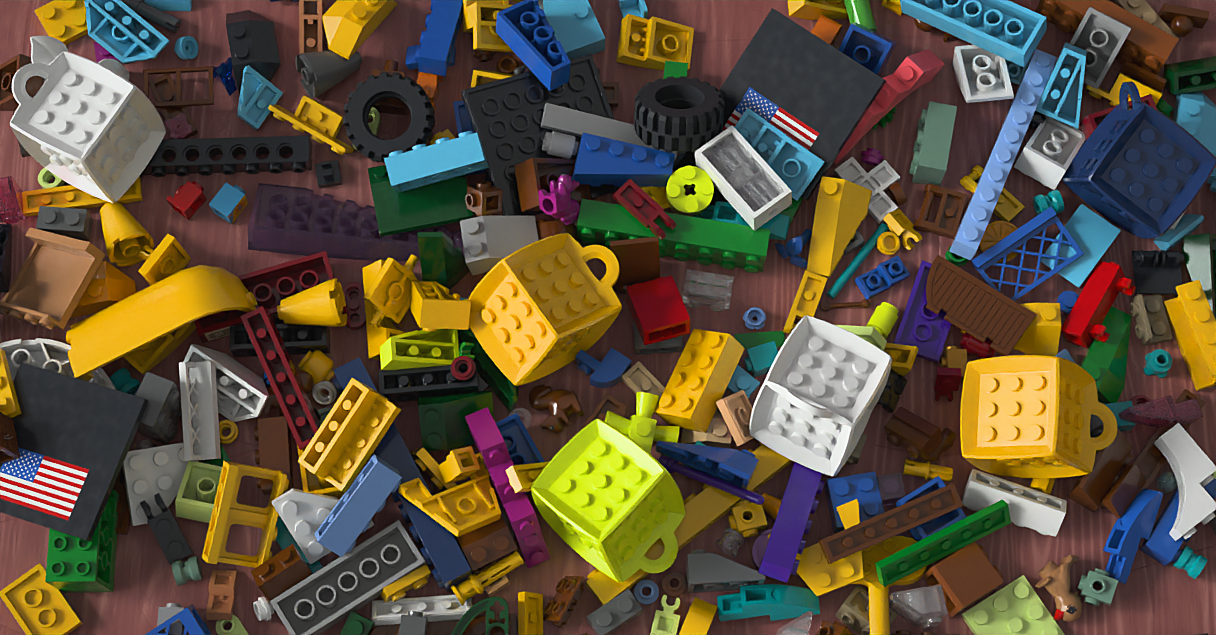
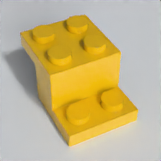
(481, 19)

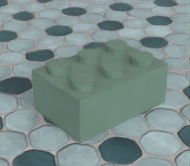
(932, 143)

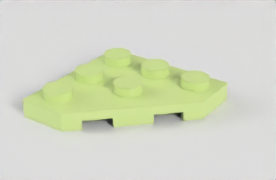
(1012, 612)

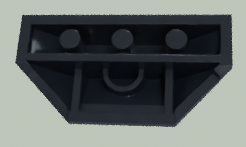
(252, 44)

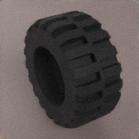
(368, 95)
(678, 114)

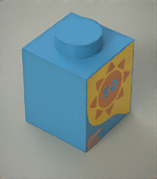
(229, 202)

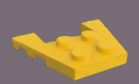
(458, 508)
(828, 577)

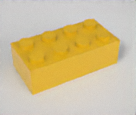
(699, 380)

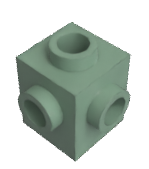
(1107, 584)

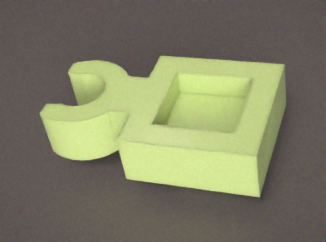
(665, 621)

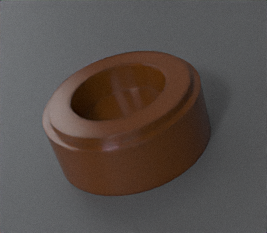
(897, 193)

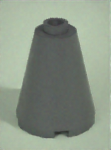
(325, 70)

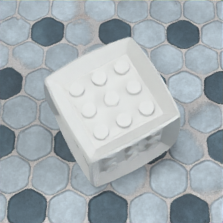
(86, 124)
(819, 395)

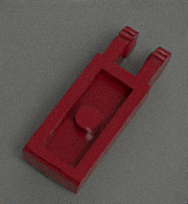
(643, 208)

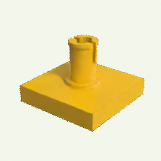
(163, 261)

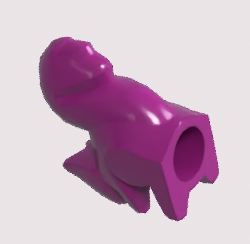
(559, 201)

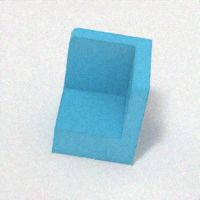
(633, 7)

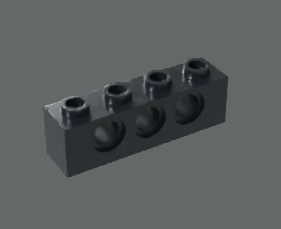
(296, 337)
(412, 383)

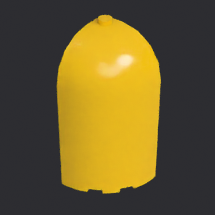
(152, 315)

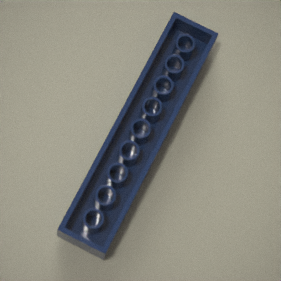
(439, 543)

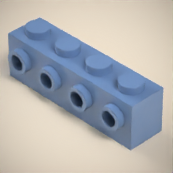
(358, 506)

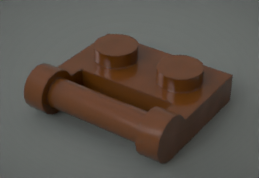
(948, 213)

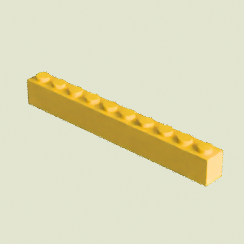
(700, 514)

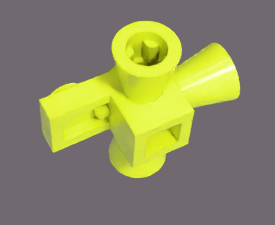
(641, 426)

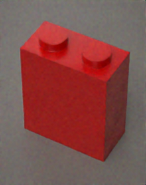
(658, 310)

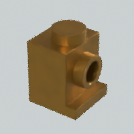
(955, 358)

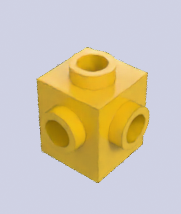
(751, 511)

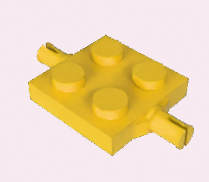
(391, 290)

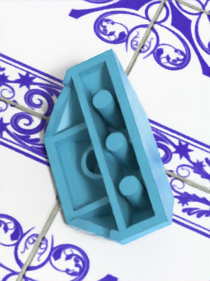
(122, 31)
(1198, 117)

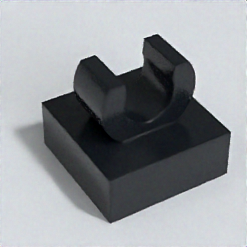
(328, 174)

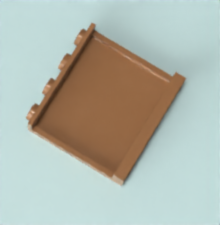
(51, 279)

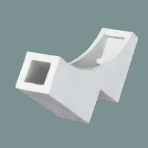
(1192, 473)

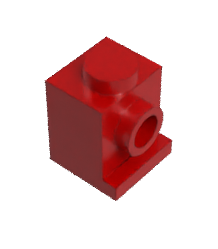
(187, 199)

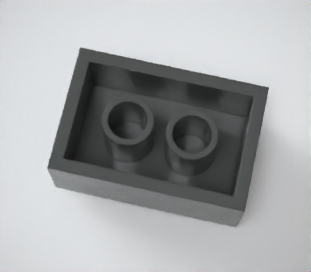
(163, 408)

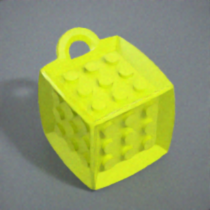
(610, 501)

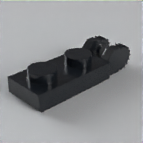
(167, 531)

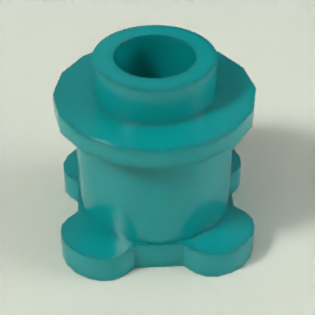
(1153, 367)

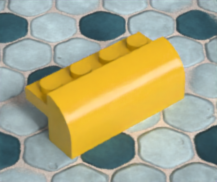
(349, 434)

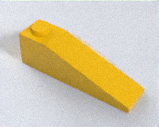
(837, 216)
(1044, 331)

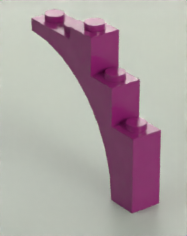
(516, 505)

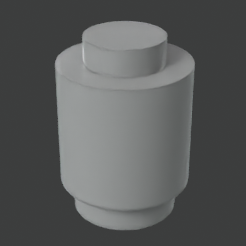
(560, 144)

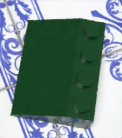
(418, 207)

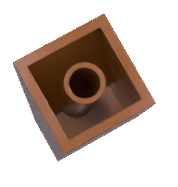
(964, 578)

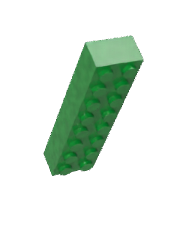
(691, 239)

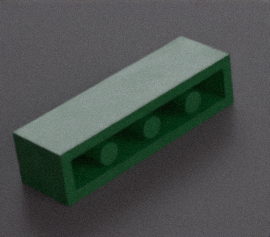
(1190, 75)

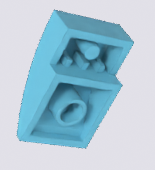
(1093, 237)

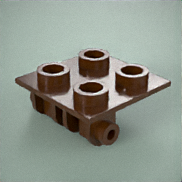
(567, 589)

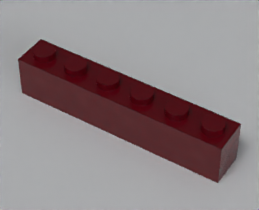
(282, 375)

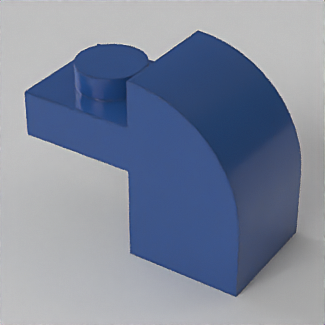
(604, 373)

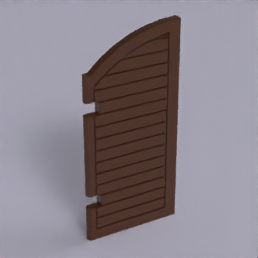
(976, 306)

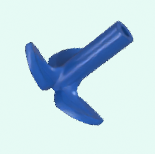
(794, 247)

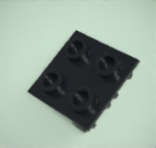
(1157, 271)

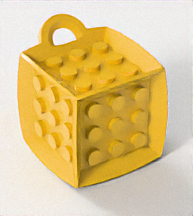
(543, 306)
(1031, 417)

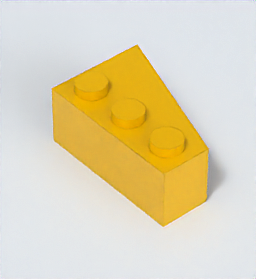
(436, 308)

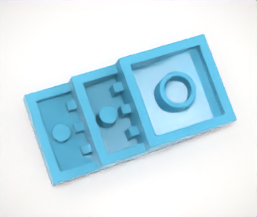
(783, 154)

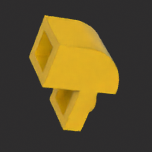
(698, 618)

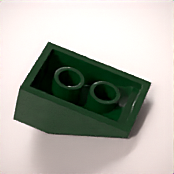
(444, 420)

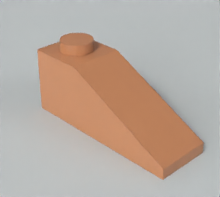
(311, 25)

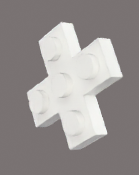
(876, 180)

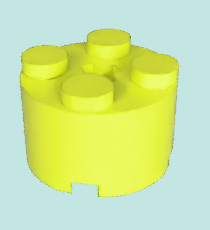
(689, 177)

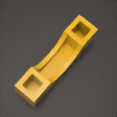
(386, 329)

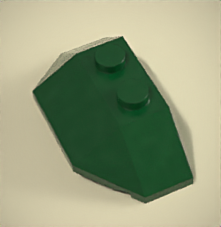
(491, 374)

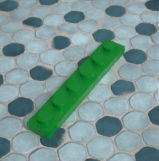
(943, 543)

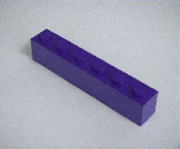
(791, 523)

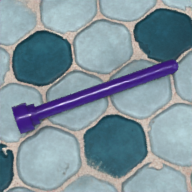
(673, 466)

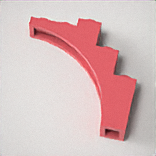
(908, 77)

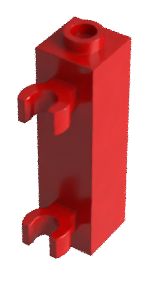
(1094, 303)

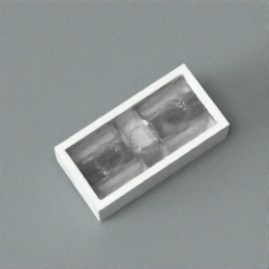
(743, 177)

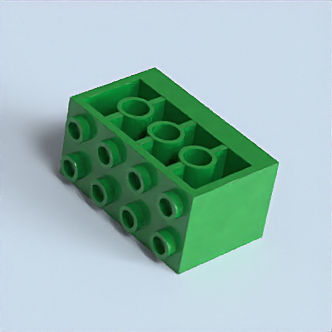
(85, 565)

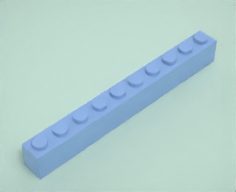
(1003, 155)

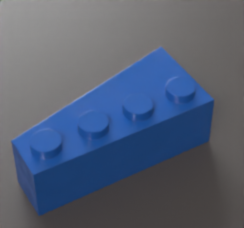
(534, 42)
(615, 162)

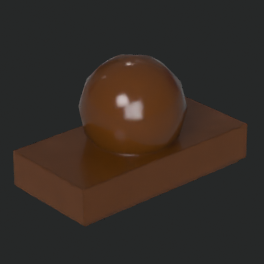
(1183, 18)

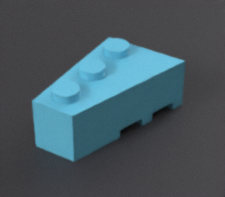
(1065, 86)

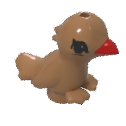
(1057, 582)

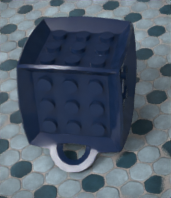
(1139, 168)

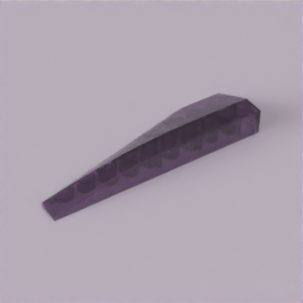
(306, 224)

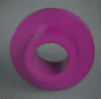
(872, 156)

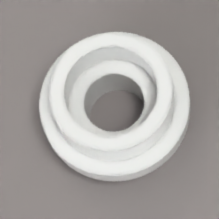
(320, 397)
(263, 609)

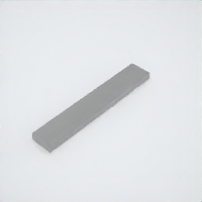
(577, 122)

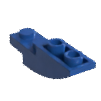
(1128, 530)

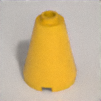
(123, 235)
(315, 306)

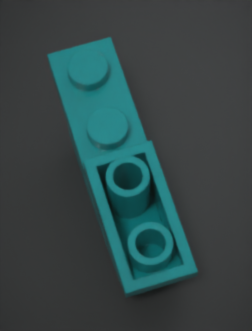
(726, 213)
(767, 599)

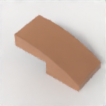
(221, 595)

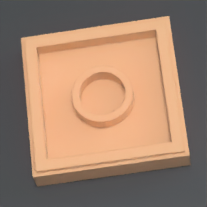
(737, 414)

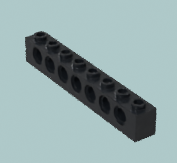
(229, 149)

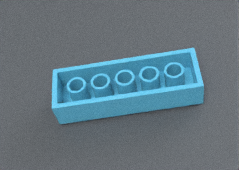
(989, 24)

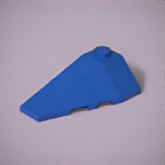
(723, 463)

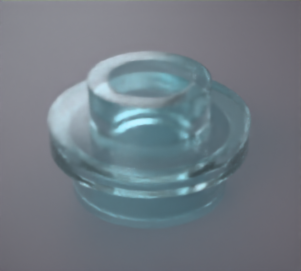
(1167, 482)

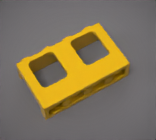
(1194, 332)
(228, 512)

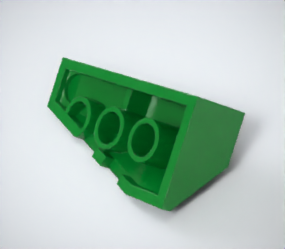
(1108, 360)

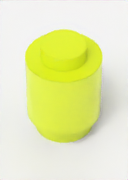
(883, 318)

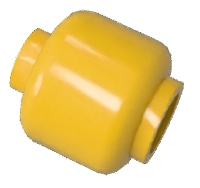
(318, 366)

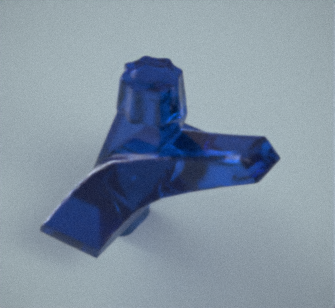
(224, 75)

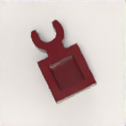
(946, 381)

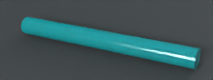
(856, 262)

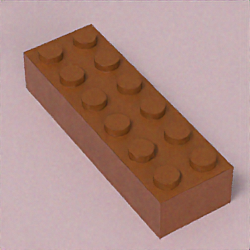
(1144, 45)

